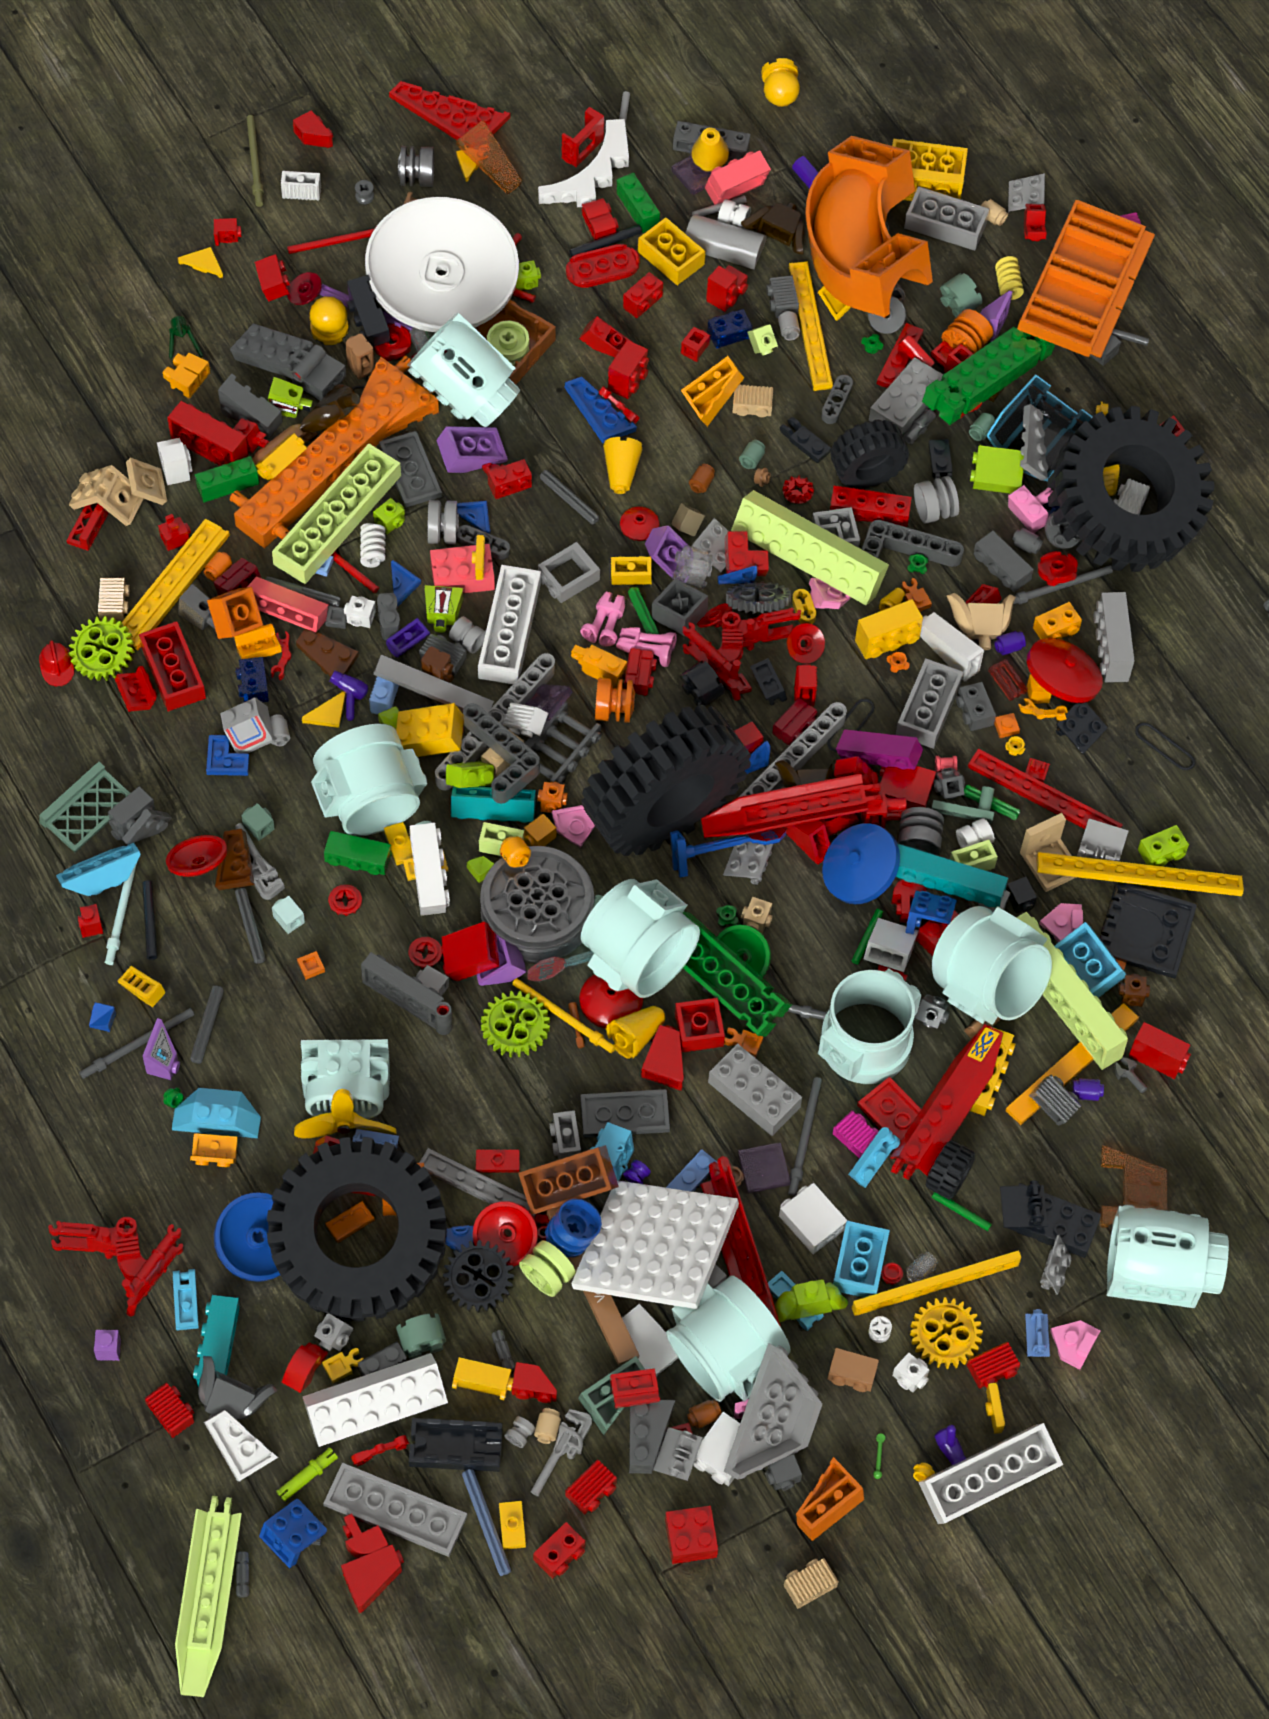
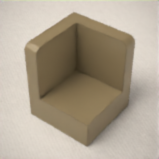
(688, 519)

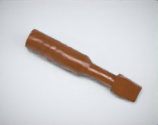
(574, 1012)

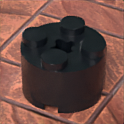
(702, 683)

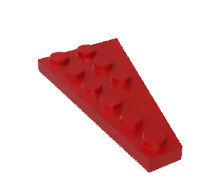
(449, 113)

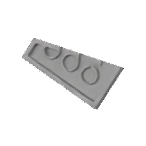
(1034, 448)

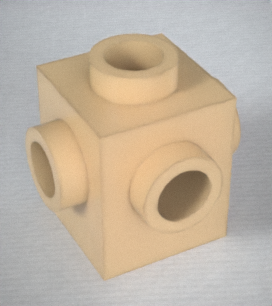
(757, 914)

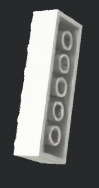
(509, 624)
(375, 1399)
(990, 1473)

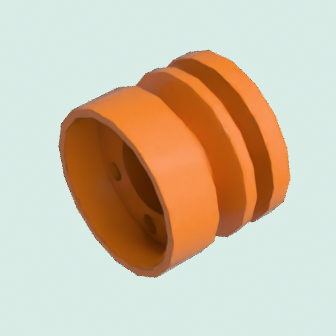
(970, 330)
(614, 700)

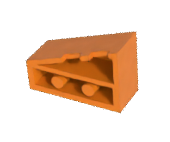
(829, 1501)

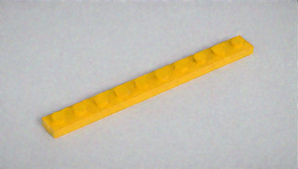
(1139, 874)

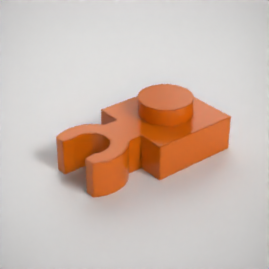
(918, 595)
(749, 1041)

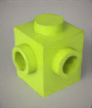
(528, 275)
(389, 515)

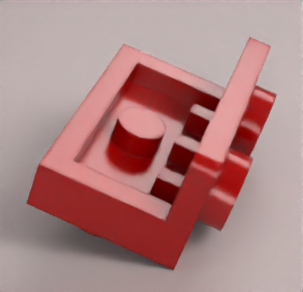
(136, 690)

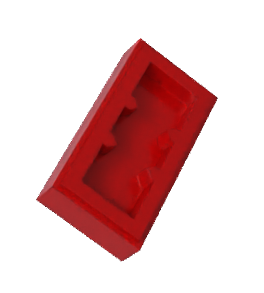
(497, 1161)

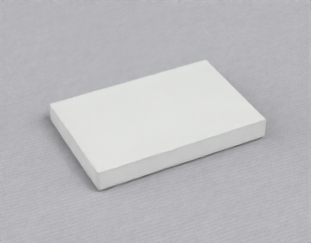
(649, 1340)

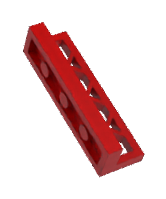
(91, 529)

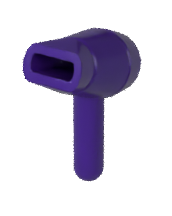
(353, 687)
(949, 1444)

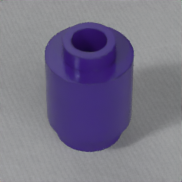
(1010, 642)
(1088, 1089)

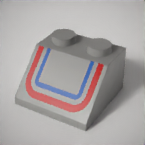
(248, 726)

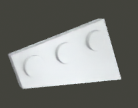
(239, 1448)

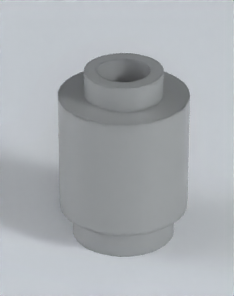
(789, 325)
(280, 730)

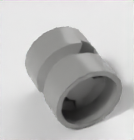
(467, 634)

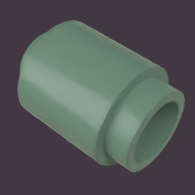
(981, 426)
(752, 454)

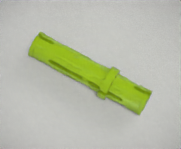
(307, 1474)

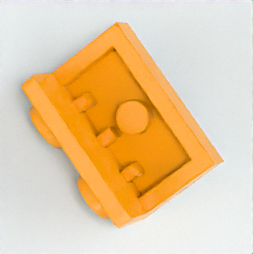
(257, 643)
(214, 1149)

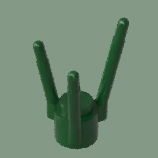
(179, 329)

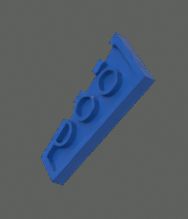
(598, 411)

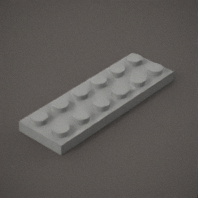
(395, 1509)

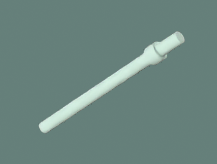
(114, 943)

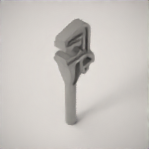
(263, 872)
(567, 1442)

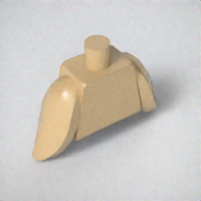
(982, 619)

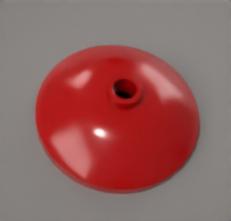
(196, 856)
(602, 1007)
(504, 1215)

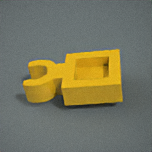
(340, 1366)

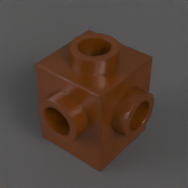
(1133, 990)

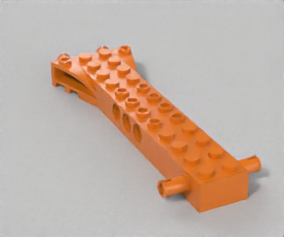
(384, 408)

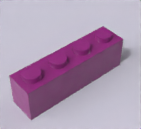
(880, 749)

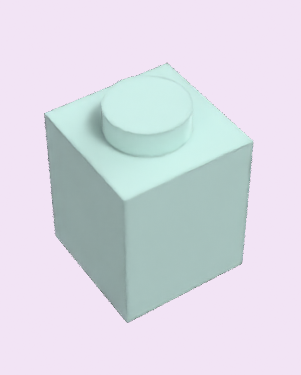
(288, 914)

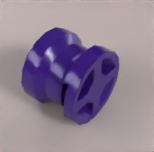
(637, 1172)

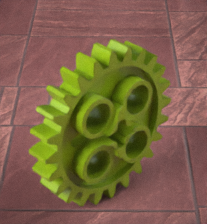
(108, 633)
(497, 1017)

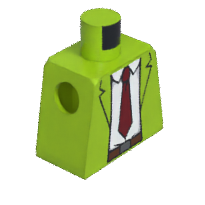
(288, 398)
(442, 606)

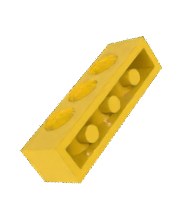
(985, 1099)

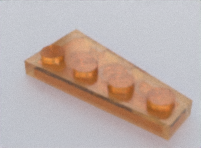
(486, 152)

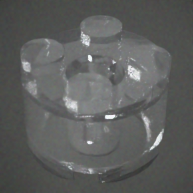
(693, 566)

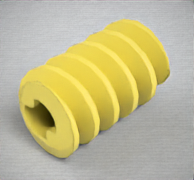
(1009, 277)

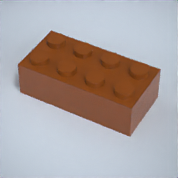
(568, 1179)

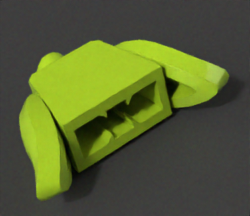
(809, 1300)

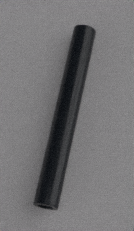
(607, 240)
(149, 917)

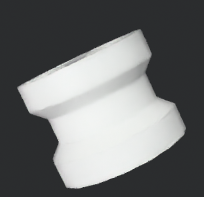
(883, 1325)

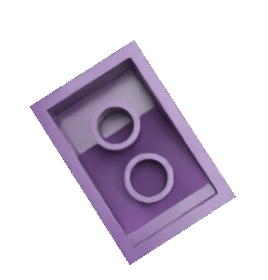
(470, 448)

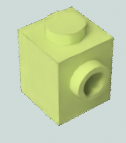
(762, 339)

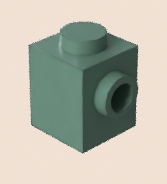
(258, 821)

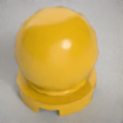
(781, 82)
(328, 320)

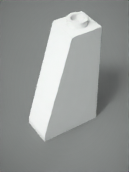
(952, 645)

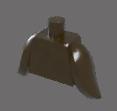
(779, 223)
(332, 407)
(800, 777)

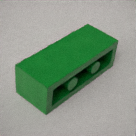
(637, 202)
(227, 479)
(357, 853)

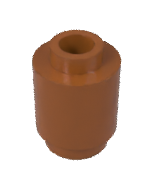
(702, 478)
(704, 1413)

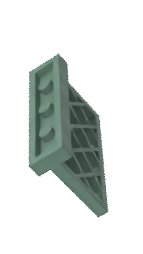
(71, 798)

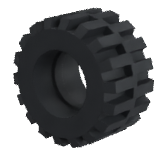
(950, 1169)

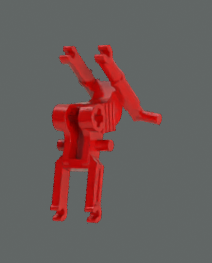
(734, 637)
(138, 1272)

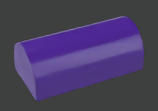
(805, 170)
(407, 638)

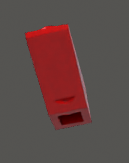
(603, 337)

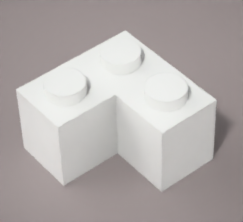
(174, 461)

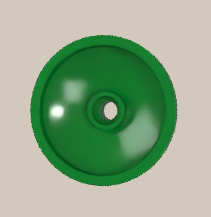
(749, 941)

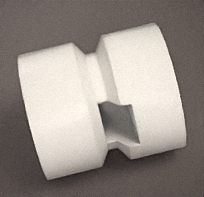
(733, 214)
(977, 833)

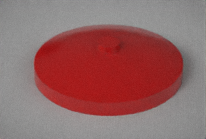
(1064, 670)

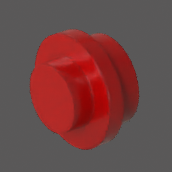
(891, 1273)

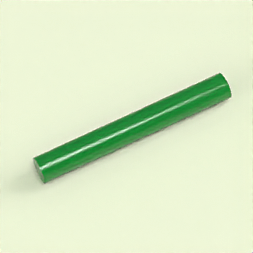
(864, 941)
(963, 1211)

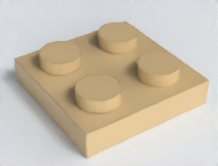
(146, 481)

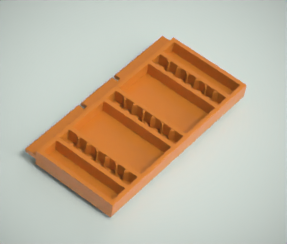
(1086, 280)

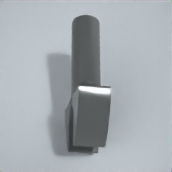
(1129, 1073)

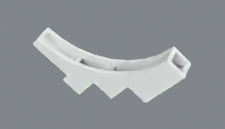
(597, 174)

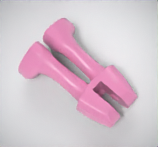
(613, 612)
(634, 638)

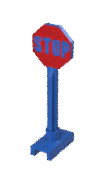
(681, 852)

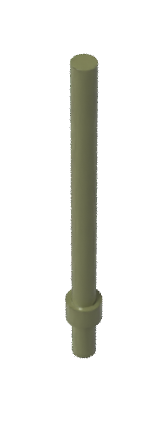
(257, 187)

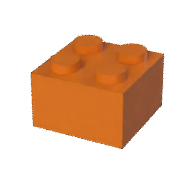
(234, 612)

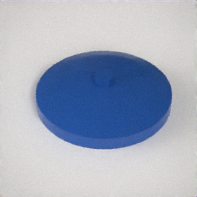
(861, 863)
(242, 1238)

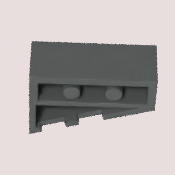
(241, 403)
(647, 1433)

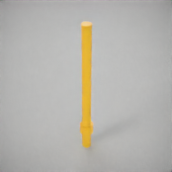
(594, 1037)

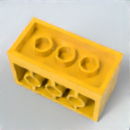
(936, 167)

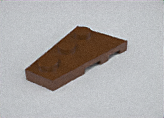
(326, 652)
(236, 867)

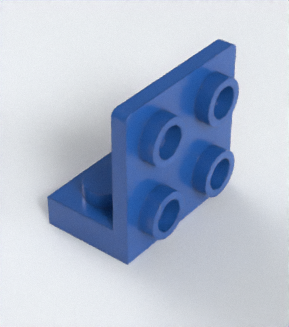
(929, 907)
(291, 1532)

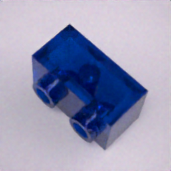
(729, 328)
(253, 679)

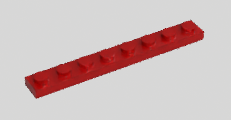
(1036, 790)

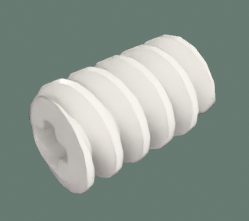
(372, 545)

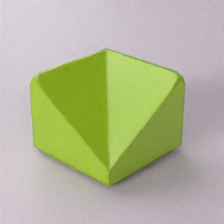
(389, 717)
(479, 867)

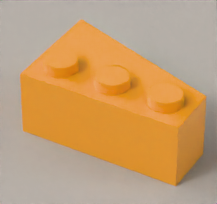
(713, 389)

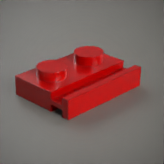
(634, 1388)

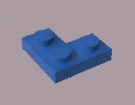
(221, 761)

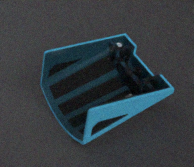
(1058, 421)

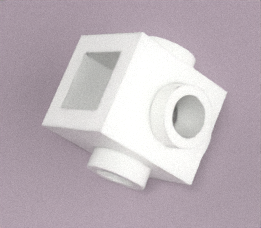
(360, 611)
(911, 1373)

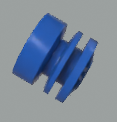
(573, 1227)

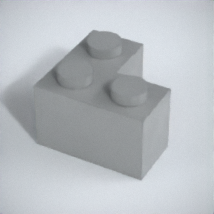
(840, 523)

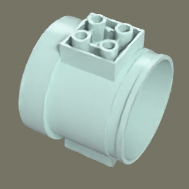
(367, 779)
(639, 937)
(991, 964)
(870, 1061)
(725, 1338)

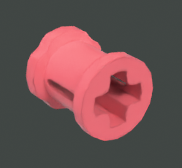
(941, 763)

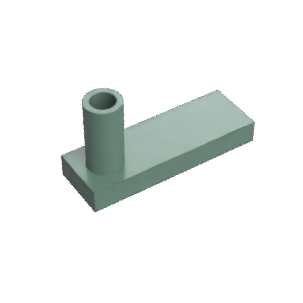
(967, 812)

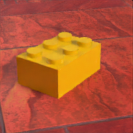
(671, 251)
(889, 629)
(431, 729)

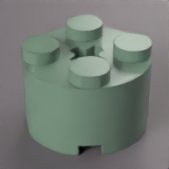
(960, 294)
(421, 1335)

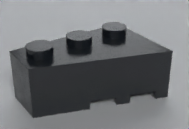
(367, 312)

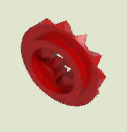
(794, 495)
(337, 895)
(418, 947)

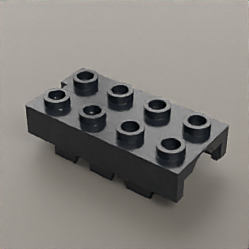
(1070, 1221)
(455, 1444)

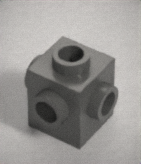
(953, 787)
(933, 1011)

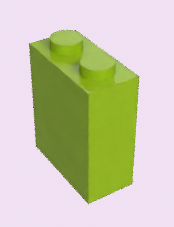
(997, 469)

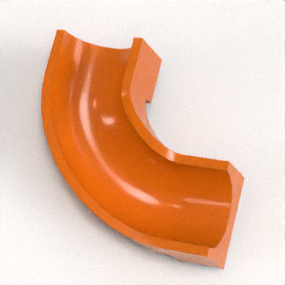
(848, 226)

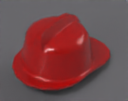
(56, 664)

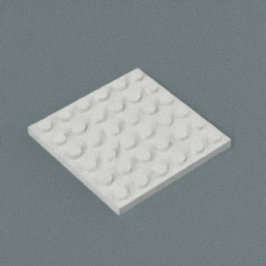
(656, 1244)

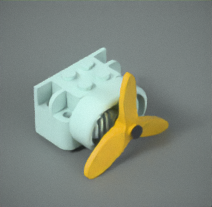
(344, 1086)

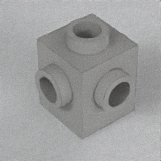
(333, 1333)

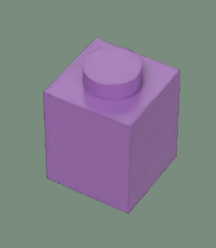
(107, 1345)

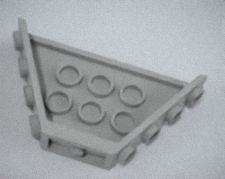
(777, 1416)

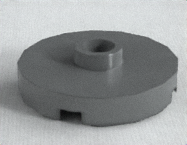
(895, 320)

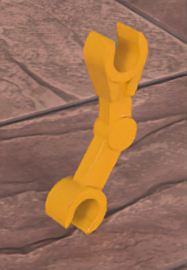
(1030, 708)

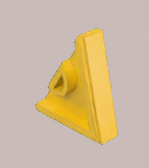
(466, 164)
(202, 261)
(328, 713)

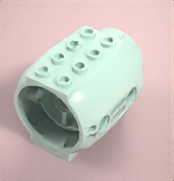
(452, 373)
(1164, 1257)

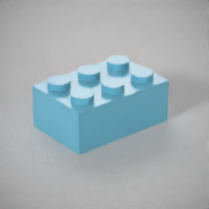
(1091, 959)
(860, 1259)

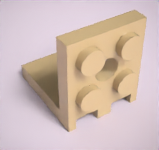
(104, 488)
(1046, 839)

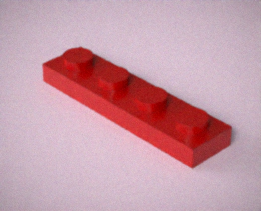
(898, 359)

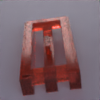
(1016, 693)

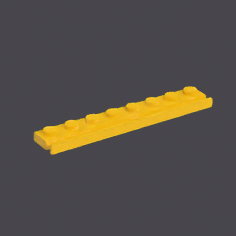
(175, 579)

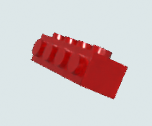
(872, 505)

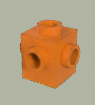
(552, 797)

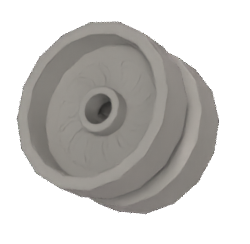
(442, 522)

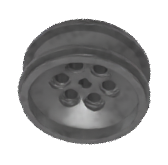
(544, 934)

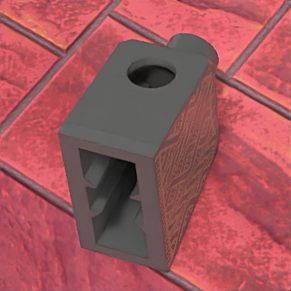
(194, 608)

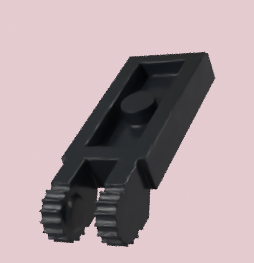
(805, 440)
(940, 458)

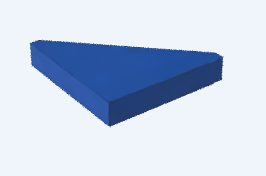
(476, 514)
(740, 576)
(403, 582)
(759, 757)
(459, 1235)

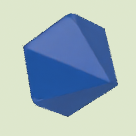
(102, 1017)

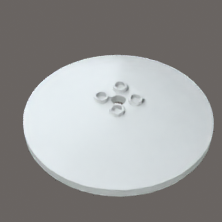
(441, 236)

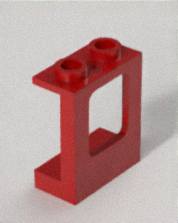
(593, 129)

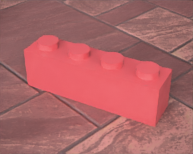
(289, 605)

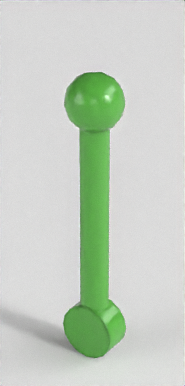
(880, 1439)

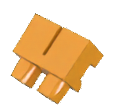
(188, 375)

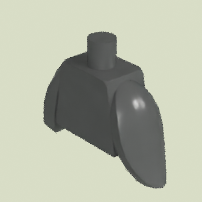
(222, 1393)

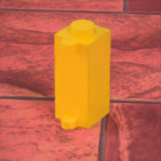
(280, 456)
(482, 1377)

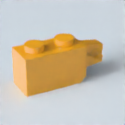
(600, 663)

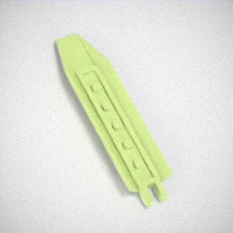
(206, 1596)

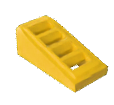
(1110, 479)
(153, 992)

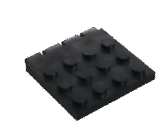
(1147, 928)

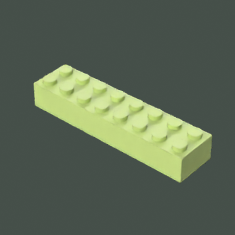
(336, 513)
(810, 547)
(1079, 1007)

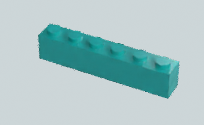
(951, 877)

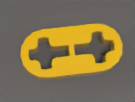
(808, 606)

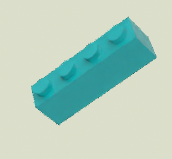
(479, 804)
(218, 1333)

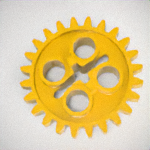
(957, 1348)

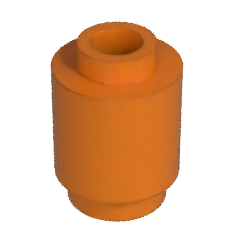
(217, 565)

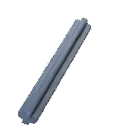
(486, 1522)

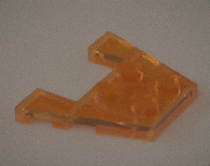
(1143, 1183)

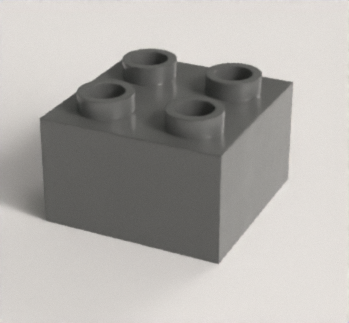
(679, 606)

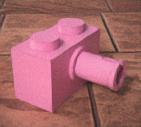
(1029, 508)

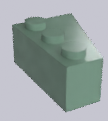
(599, 1398)

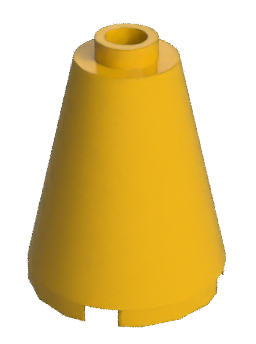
(710, 150)
(621, 462)
(635, 1030)

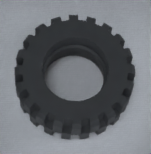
(869, 454)

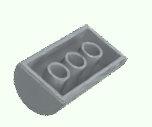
(726, 241)

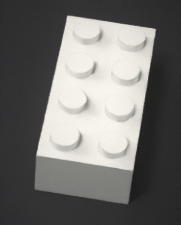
(427, 867)

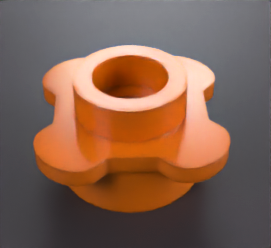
(898, 657)

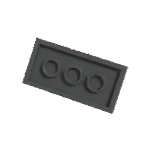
(417, 477)
(634, 1110)

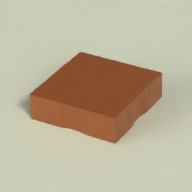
(540, 332)

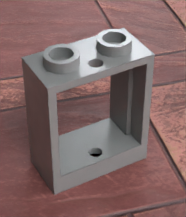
(581, 558)

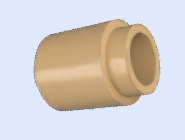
(997, 214)
(547, 1426)

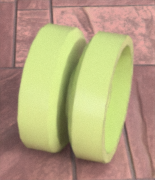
(510, 340)
(547, 1268)

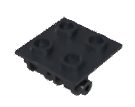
(1081, 726)
(1023, 1206)

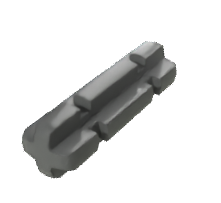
(503, 1350)
(242, 1574)

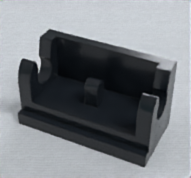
(768, 681)

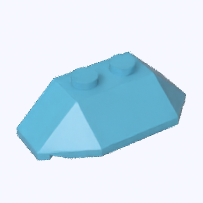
(101, 871)
(217, 1113)

